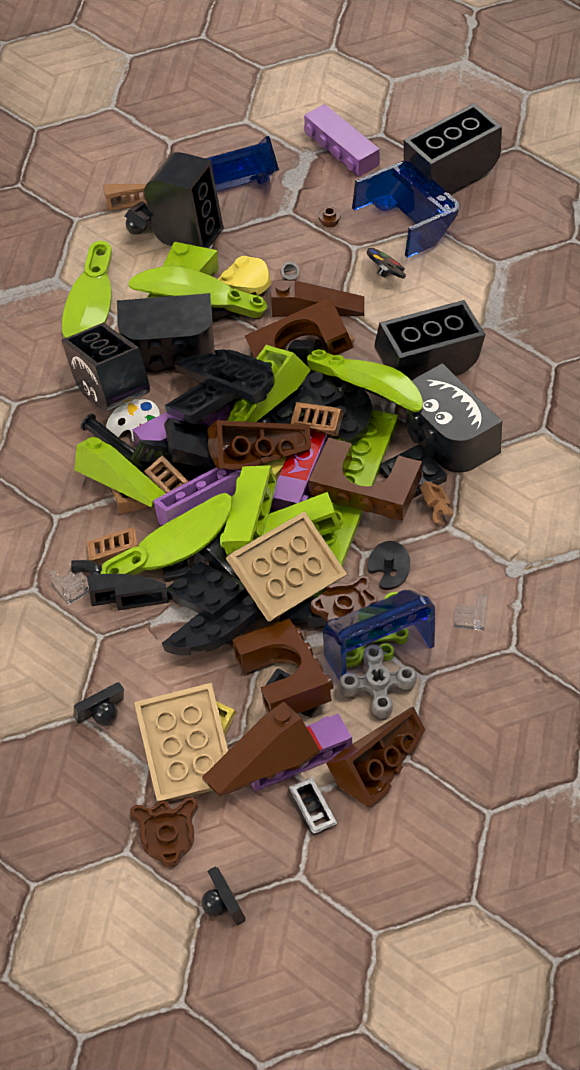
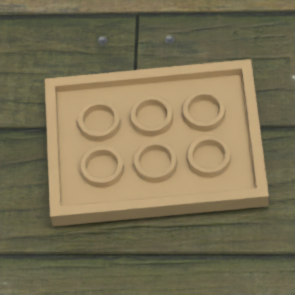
(286, 566)
(181, 740)

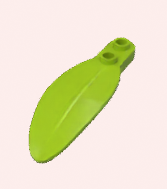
(185, 281)
(91, 293)
(369, 375)
(175, 539)

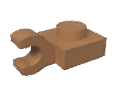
(436, 498)

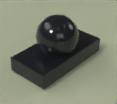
(137, 218)
(100, 706)
(218, 900)

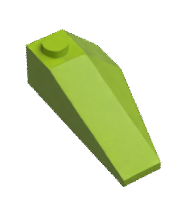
(289, 375)
(112, 469)

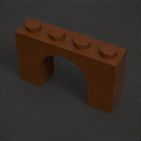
(315, 320)
(386, 499)
(285, 644)

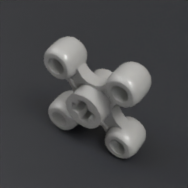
(377, 681)

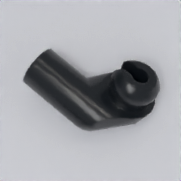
(86, 566)

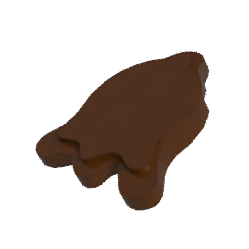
(343, 598)
(165, 831)

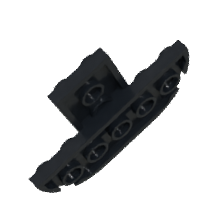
(224, 378)
(330, 392)
(222, 606)

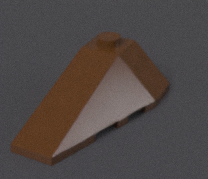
(294, 295)
(254, 443)
(270, 746)
(374, 760)

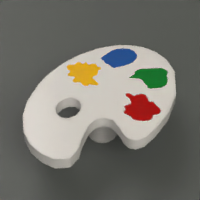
(135, 413)

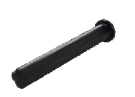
(101, 432)

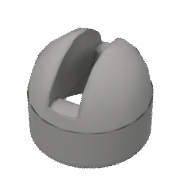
(287, 267)

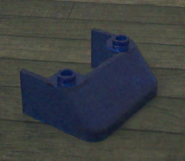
(244, 165)
(416, 196)
(376, 622)

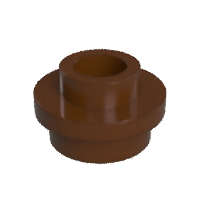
(329, 216)

